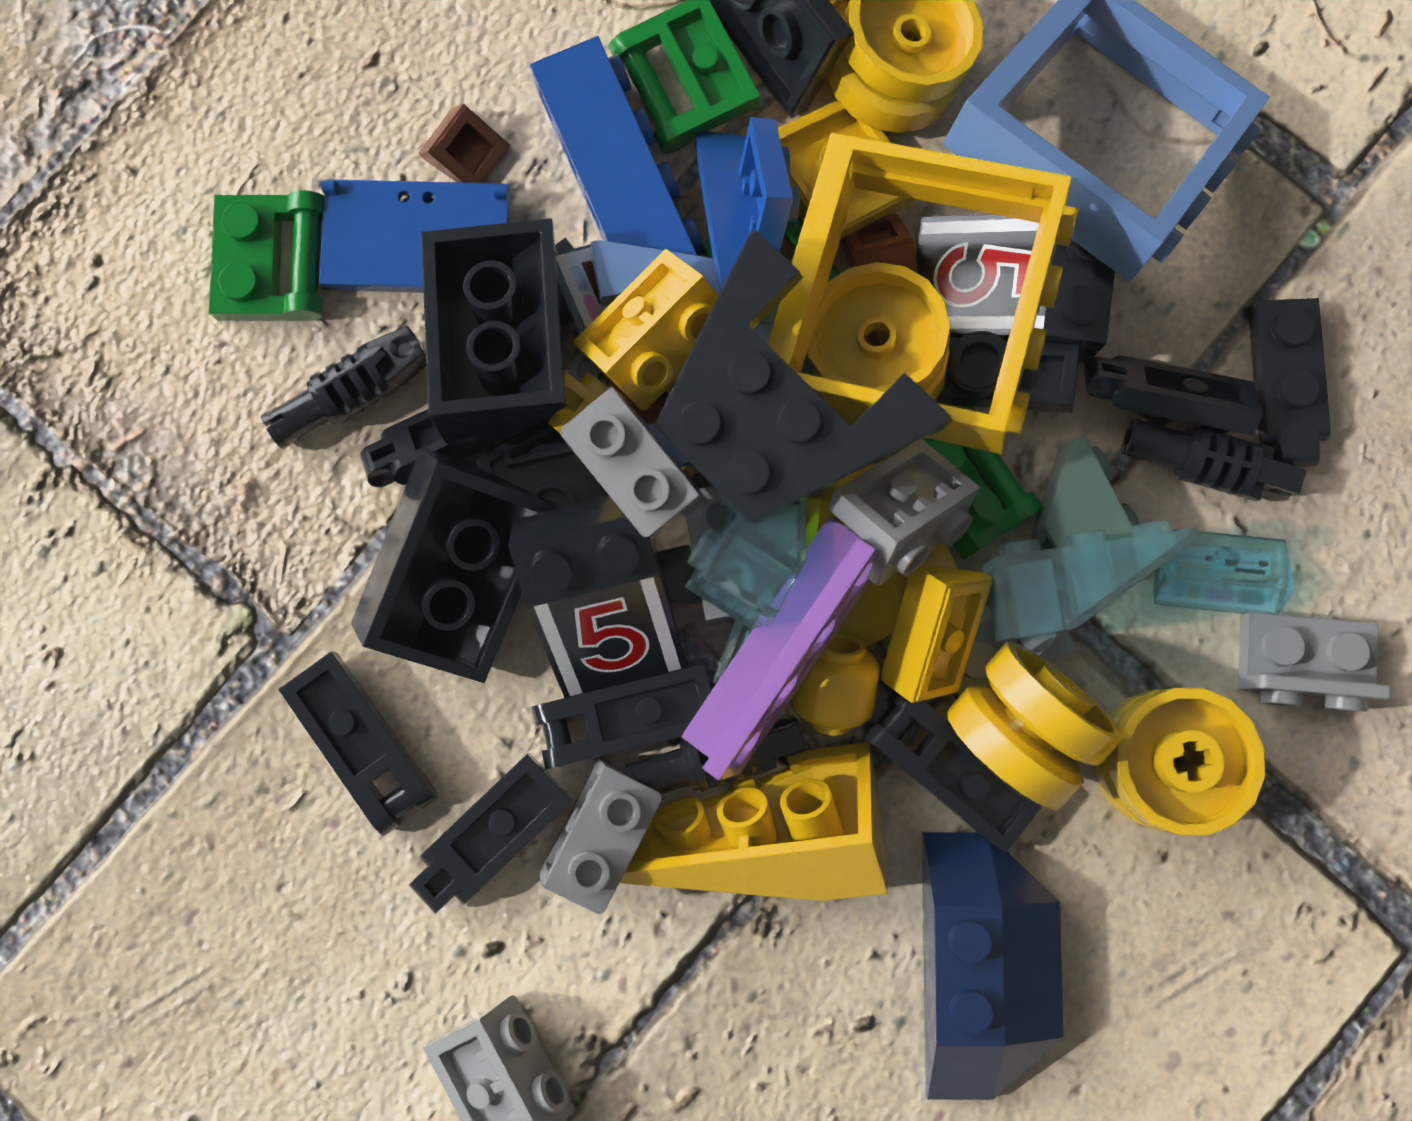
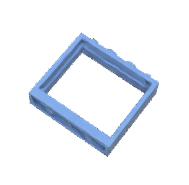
(1159, 57)

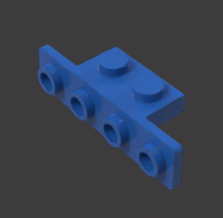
(745, 189)

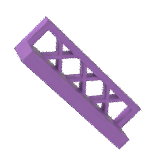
(781, 652)

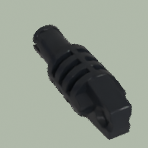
(348, 386)
(1213, 460)
(685, 765)

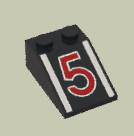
(981, 270)
(595, 596)

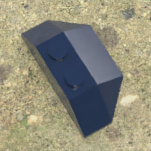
(986, 967)

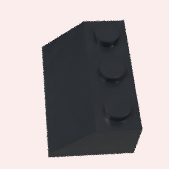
(492, 329)
(446, 568)

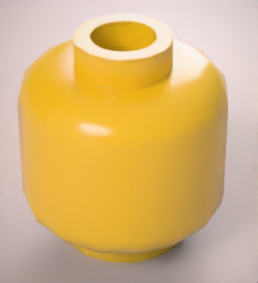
(839, 688)

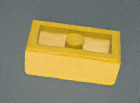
(935, 631)

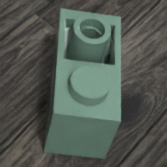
(1081, 498)

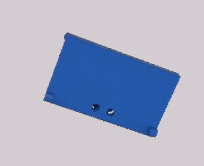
(376, 239)

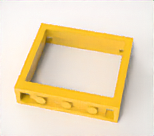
(946, 181)

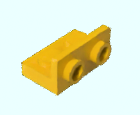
(650, 329)

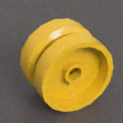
(905, 60)
(878, 326)
(1033, 726)
(1216, 770)

